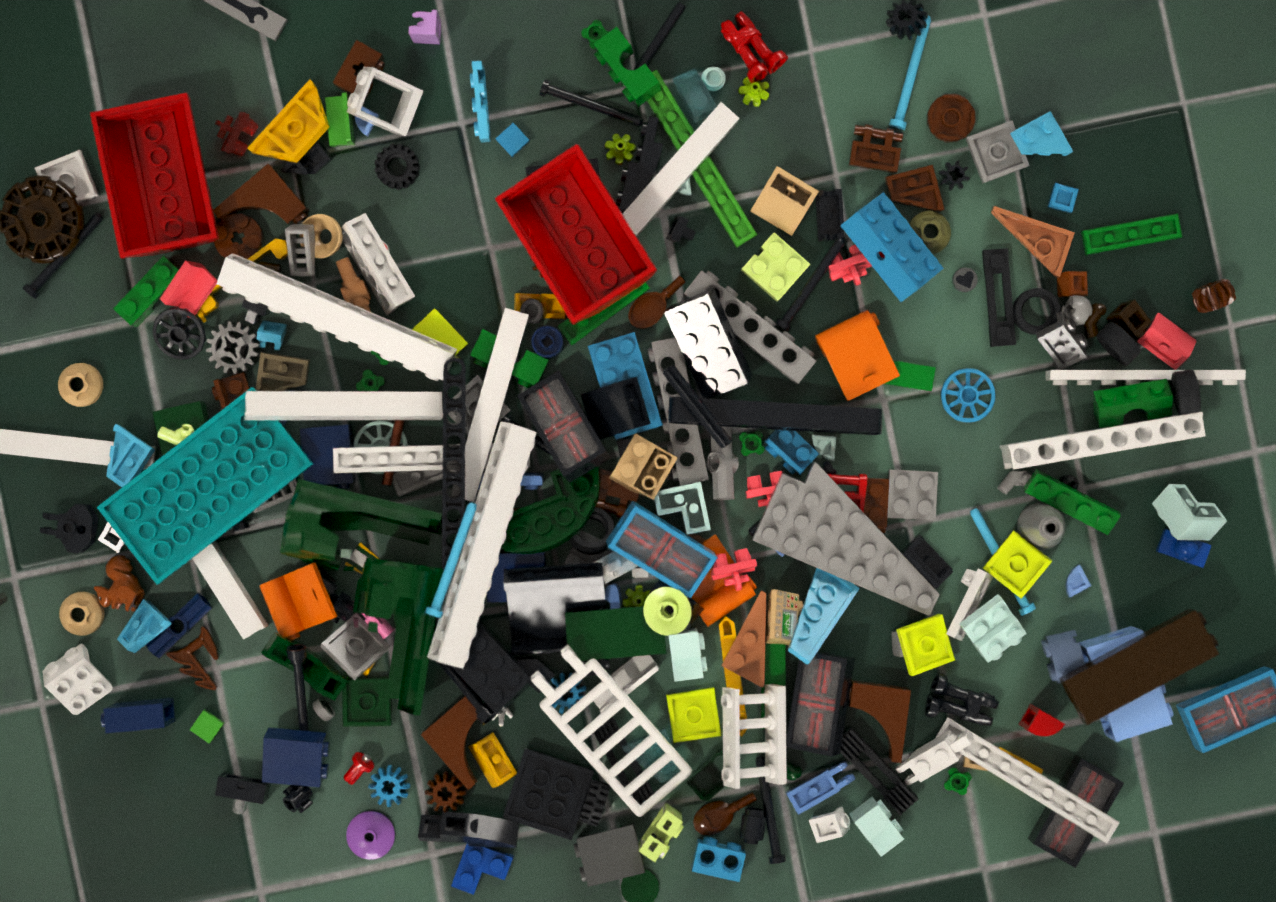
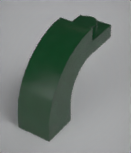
(317, 671)

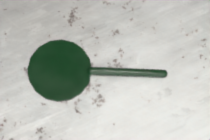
(640, 887)

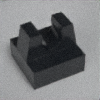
(679, 230)
(255, 311)

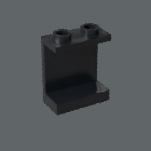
(616, 408)

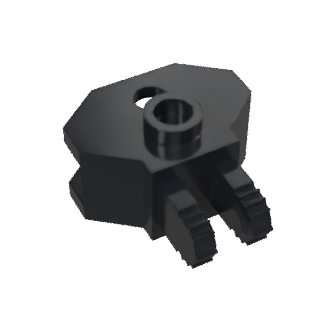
(71, 527)

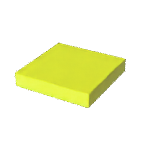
(438, 328)
(1017, 564)
(925, 644)
(693, 715)

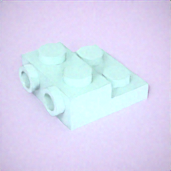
(993, 629)

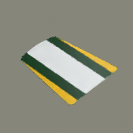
(358, 557)

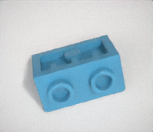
(792, 449)

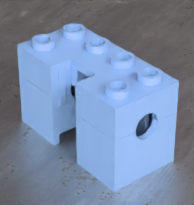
(1143, 713)

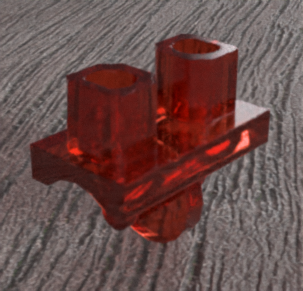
(242, 123)

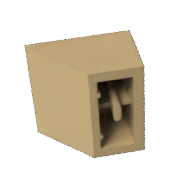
(784, 201)
(643, 467)

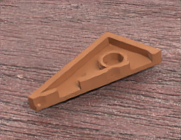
(1041, 239)
(748, 650)

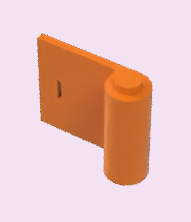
(856, 351)
(716, 597)
(298, 601)

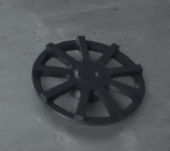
(179, 333)

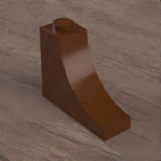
(265, 192)
(888, 706)
(449, 738)

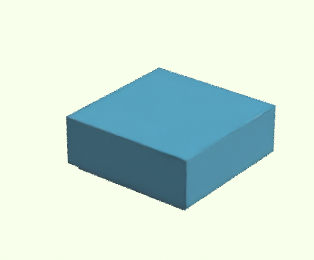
(512, 140)
(1063, 198)

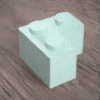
(688, 500)
(1186, 516)
(686, 654)
(874, 823)

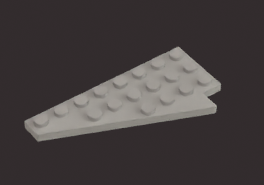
(829, 531)

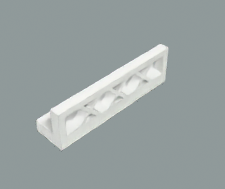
(376, 264)

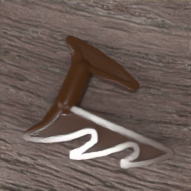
(186, 657)

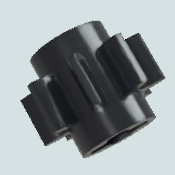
(960, 172)
(343, 606)
(297, 798)

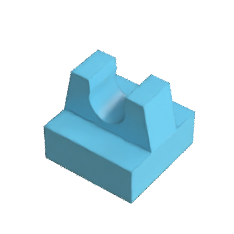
(271, 332)

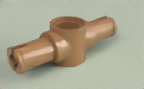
(354, 289)

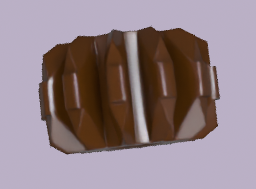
(1214, 295)
(439, 797)

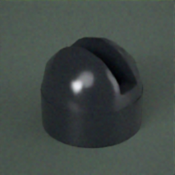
(1068, 478)

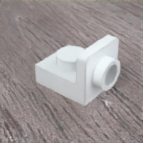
(830, 825)

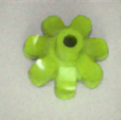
(754, 94)
(620, 153)
(632, 595)

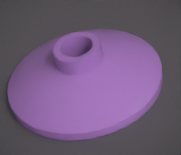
(374, 823)

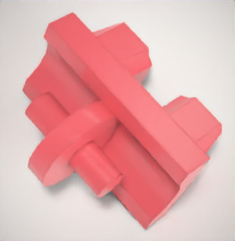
(849, 268)
(755, 488)
(743, 564)

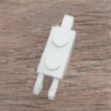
(935, 756)

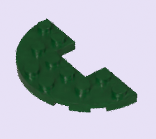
(556, 518)

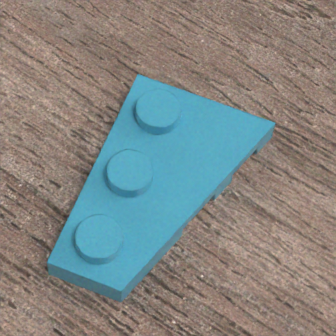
(480, 101)

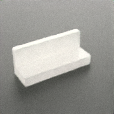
(628, 677)

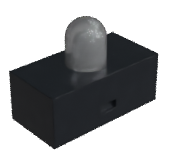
(241, 790)

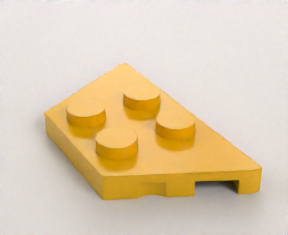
(294, 128)

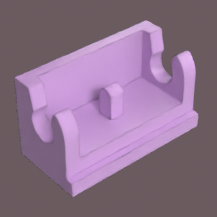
(428, 30)

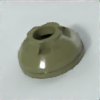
(924, 218)

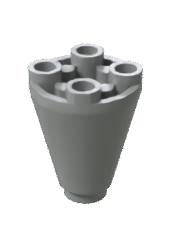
(1033, 523)

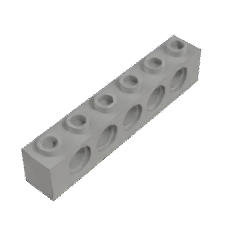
(803, 356)
(697, 471)

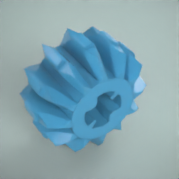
(571, 699)
(381, 780)

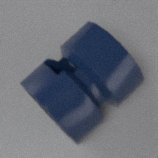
(547, 342)

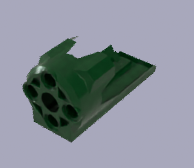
(322, 509)
(405, 592)

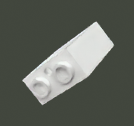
(404, 111)

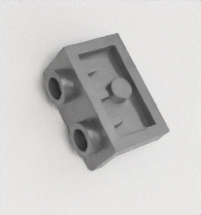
(1063, 342)

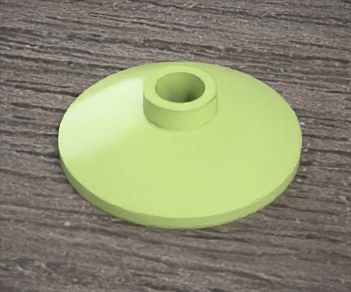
(657, 615)

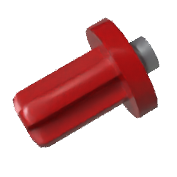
(362, 763)

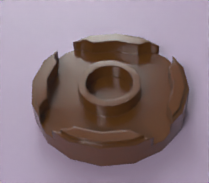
(951, 118)

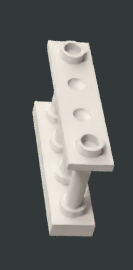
(775, 735)

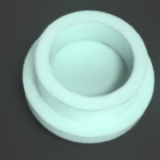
(713, 78)

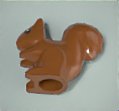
(125, 587)

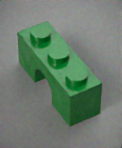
(639, 83)
(141, 298)
(527, 370)
(1114, 403)

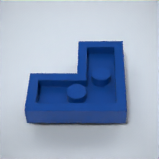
(479, 860)

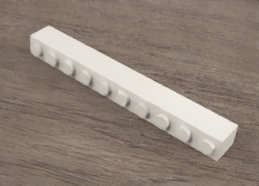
(335, 316)
(482, 545)

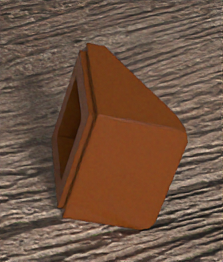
(1072, 283)

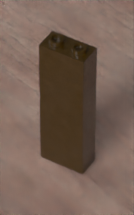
(1140, 665)

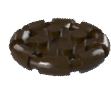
(55, 217)

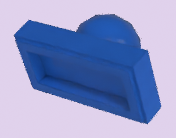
(1189, 551)

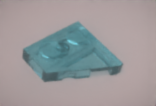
(652, 755)

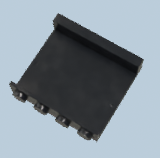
(542, 597)

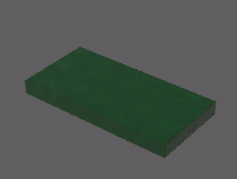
(612, 634)

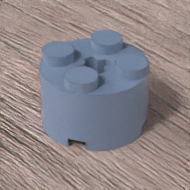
(1063, 654)

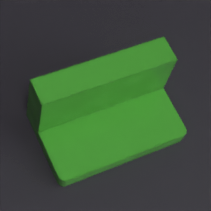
(340, 122)

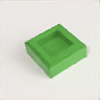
(207, 726)

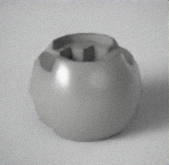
(1078, 309)

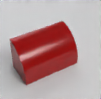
(1040, 722)

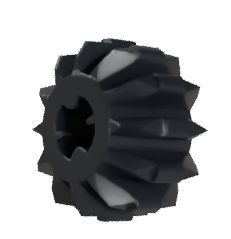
(903, 27)

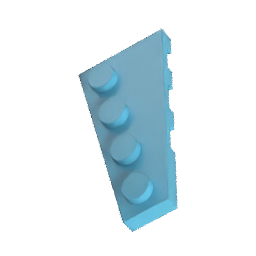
(821, 610)

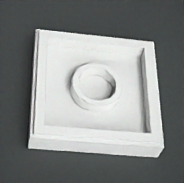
(73, 172)

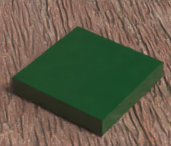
(366, 702)

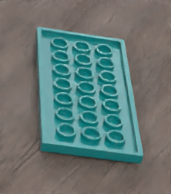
(203, 488)

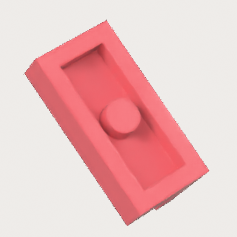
(189, 287)
(1167, 341)

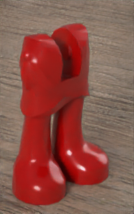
(749, 34)

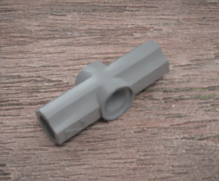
(722, 465)

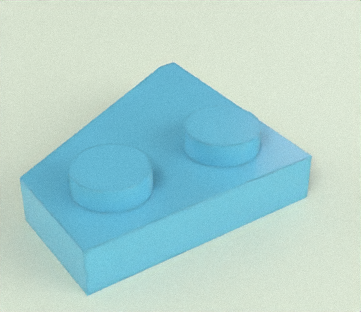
(143, 627)

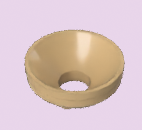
(321, 223)
(92, 384)
(93, 613)

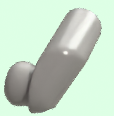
(1014, 478)

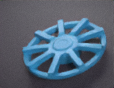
(967, 395)

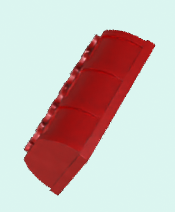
(154, 176)
(576, 235)

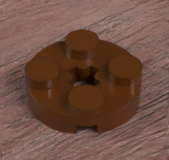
(242, 224)

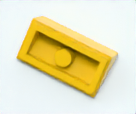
(493, 760)

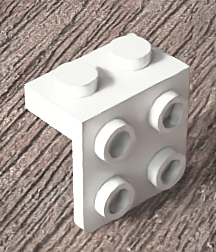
(76, 680)

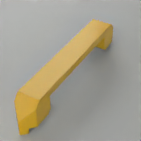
(278, 248)
(733, 680)

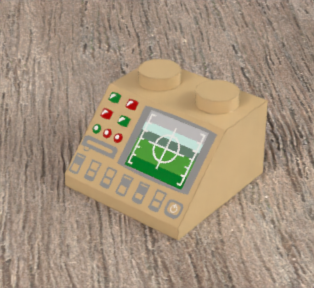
(782, 616)

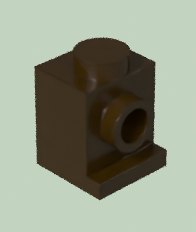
(1130, 318)

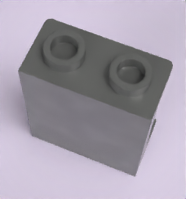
(609, 855)

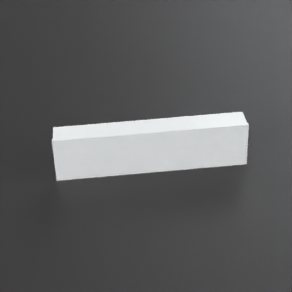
(1102, 440)

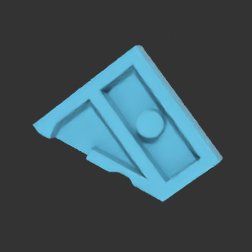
(1041, 137)
(127, 456)

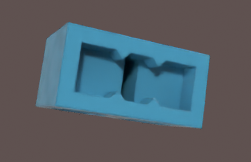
(716, 866)

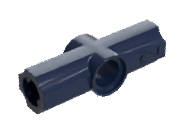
(190, 615)

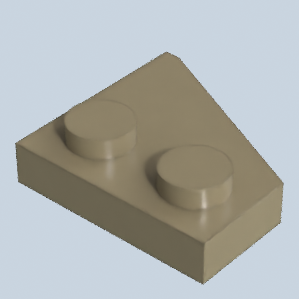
(281, 372)

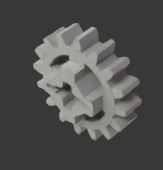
(228, 338)

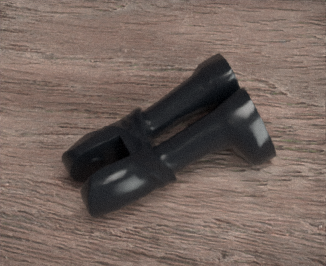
(971, 699)

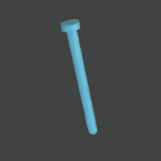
(898, 121)
(452, 561)
(1026, 607)

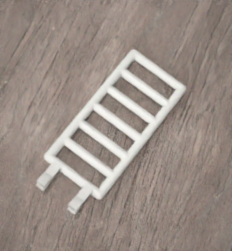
(639, 718)

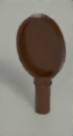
(651, 306)
(718, 814)

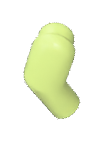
(176, 436)

